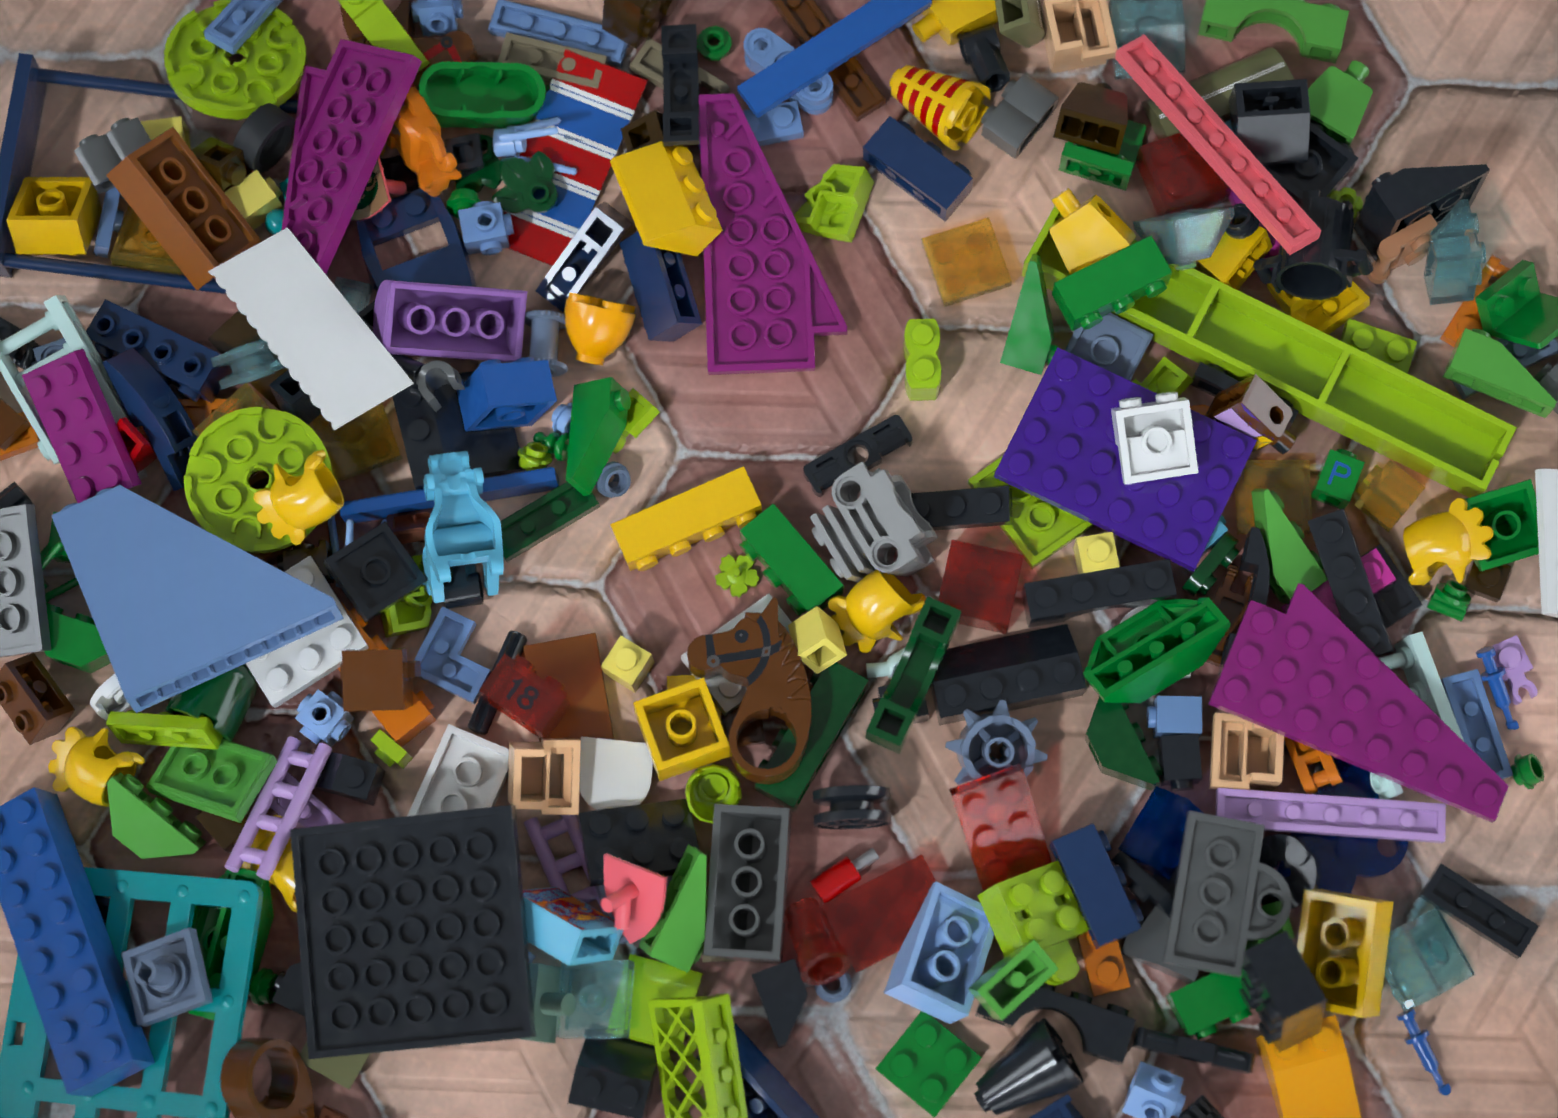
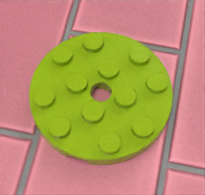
(216, 88)
(227, 457)

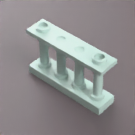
(63, 318)
(1423, 679)

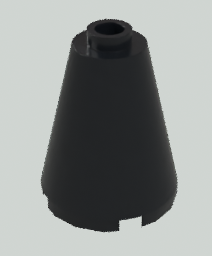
(1029, 1071)

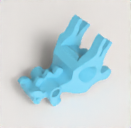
(460, 525)

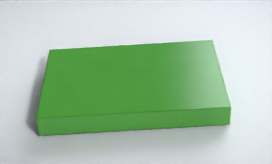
(213, 779)

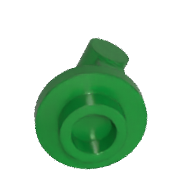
(1450, 600)

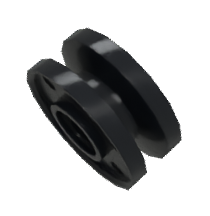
(852, 807)

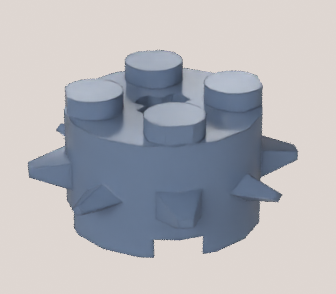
(997, 728)

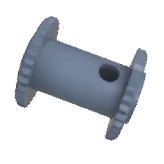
(545, 338)

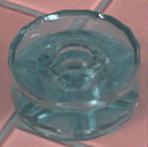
(247, 363)

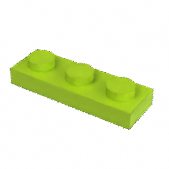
(164, 730)

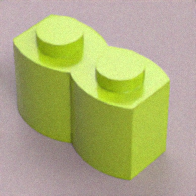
(922, 359)

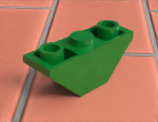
(75, 641)

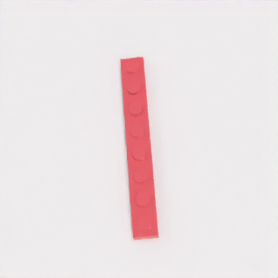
(1218, 145)

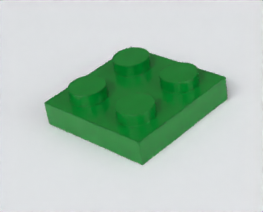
(928, 1063)

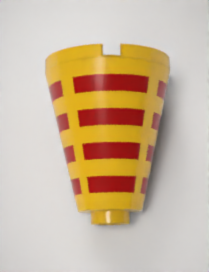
(941, 102)

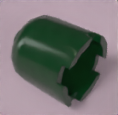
(220, 699)

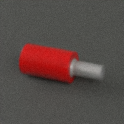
(841, 876)

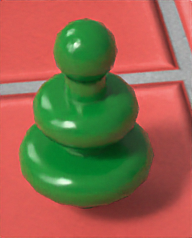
(556, 443)

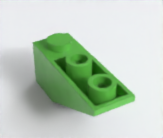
(1287, 554)

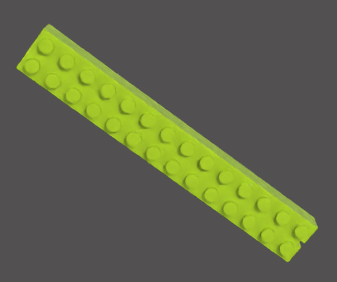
(1314, 373)

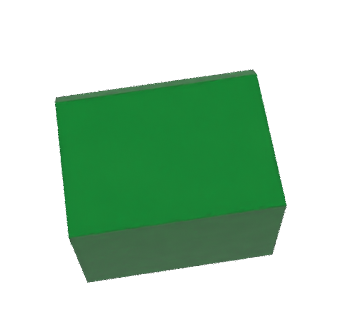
(1513, 518)

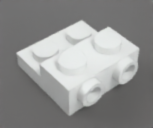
(1154, 438)

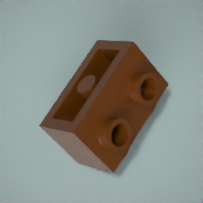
(33, 699)

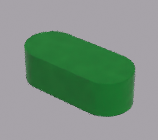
(482, 94)

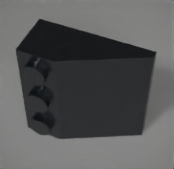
(1411, 195)
(444, 432)

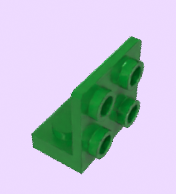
(1105, 166)
(1517, 310)

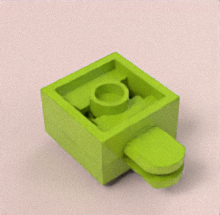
(1037, 908)

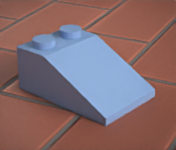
(942, 955)

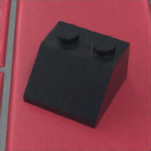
(615, 1076)

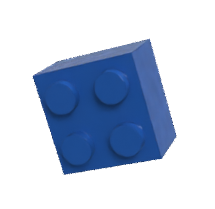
(506, 394)

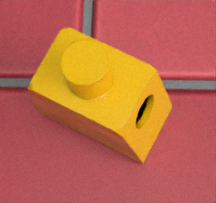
(954, 18)
(1087, 231)
(1234, 258)

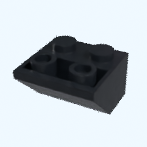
(1272, 119)

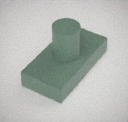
(548, 1001)

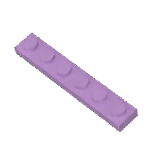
(1335, 815)

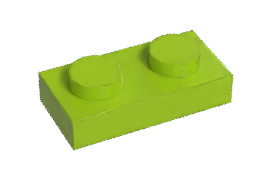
(1380, 344)

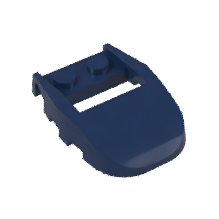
(404, 216)

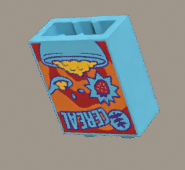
(569, 927)

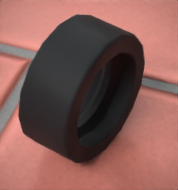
(265, 137)

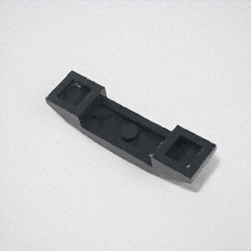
(680, 85)
(465, 148)
(1254, 561)

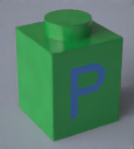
(1337, 478)

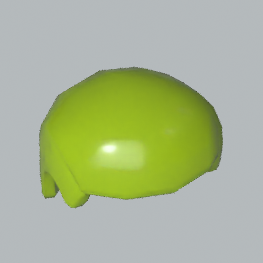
(711, 786)

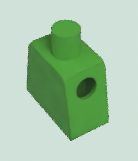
(1340, 100)

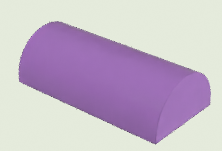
(450, 320)

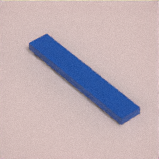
(826, 52)
(493, 489)

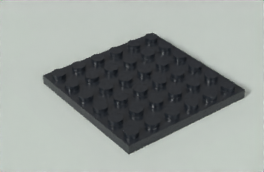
(412, 932)

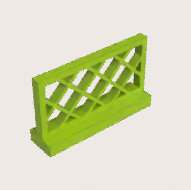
(718, 1056)

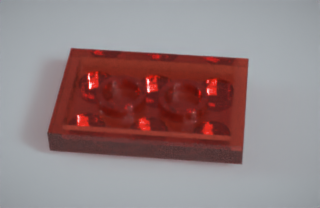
(1000, 826)
(880, 913)

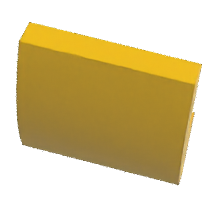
(1326, 313)

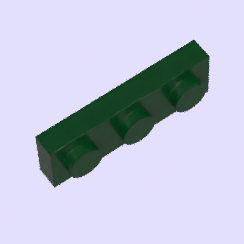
(544, 518)

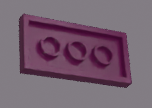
(80, 426)

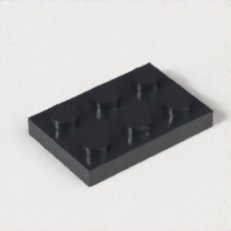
(640, 834)

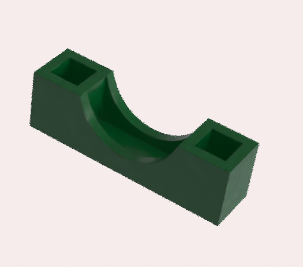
(913, 675)

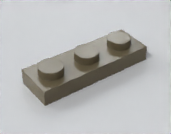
(545, 58)

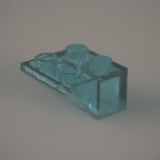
(1454, 257)

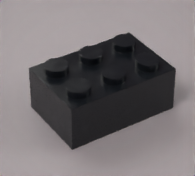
(1282, 992)

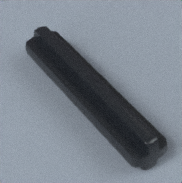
(484, 712)

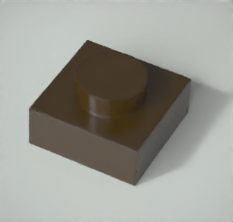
(1487, 583)

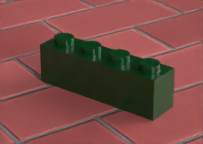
(833, 701)

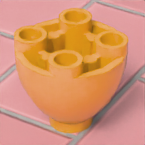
(596, 326)

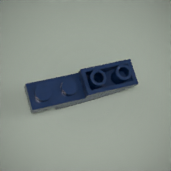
(156, 408)

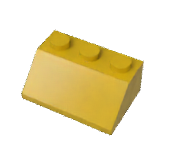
(667, 198)

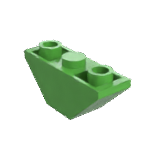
(147, 823)

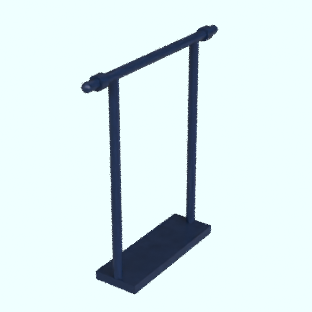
(18, 156)

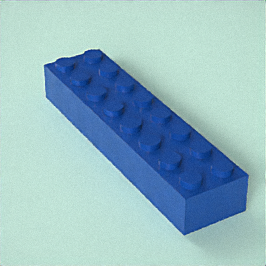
(66, 948)

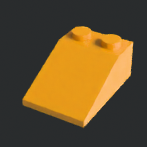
(1312, 1076)

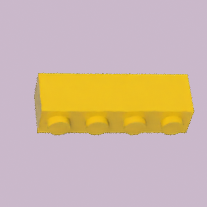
(687, 519)

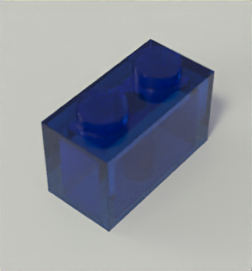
(1158, 832)

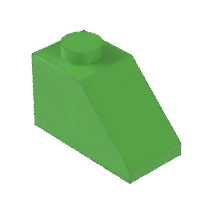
(1013, 979)

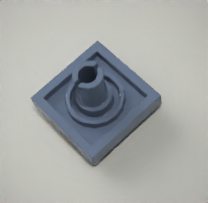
(166, 977)

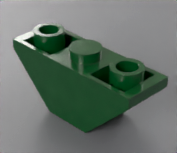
(1119, 748)

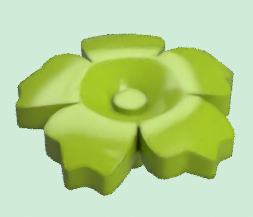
(737, 575)

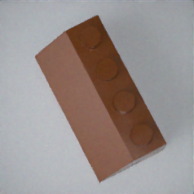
(182, 206)

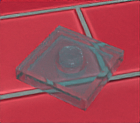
(601, 998)

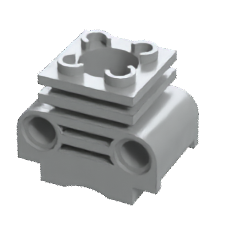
(872, 528)

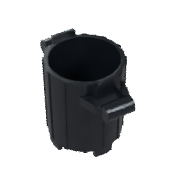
(1324, 265)

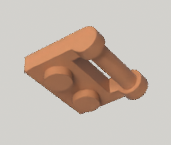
(1402, 247)

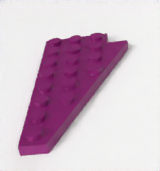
(338, 139)
(759, 272)
(1331, 692)

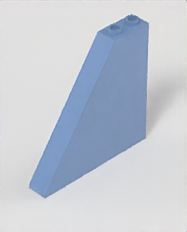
(178, 598)

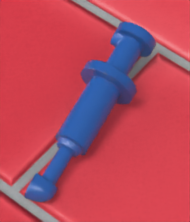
(1494, 677)
(1423, 1049)

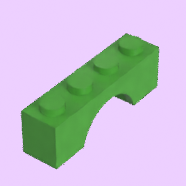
(1314, 27)

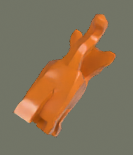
(422, 145)

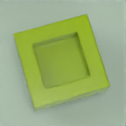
(389, 750)

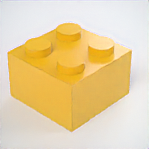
(54, 215)
(681, 729)

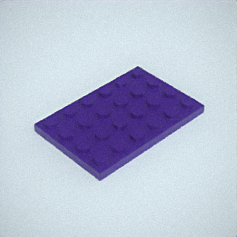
(1071, 460)

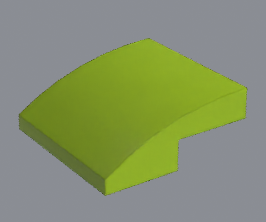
(657, 980)

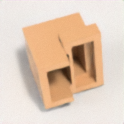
(1077, 34)
(1244, 755)
(545, 775)

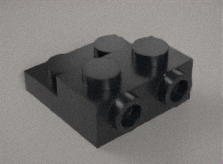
(1324, 171)

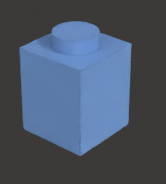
(1175, 715)

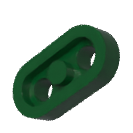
(1202, 577)

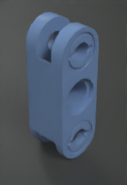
(764, 48)

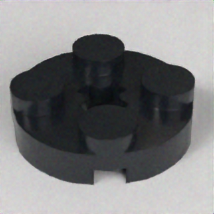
(1295, 856)

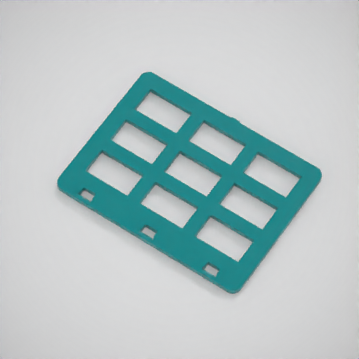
(24, 1065)

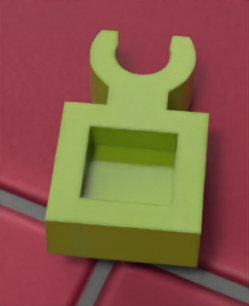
(638, 418)

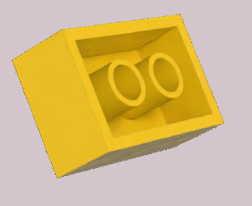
(1346, 948)

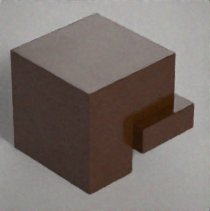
(377, 679)

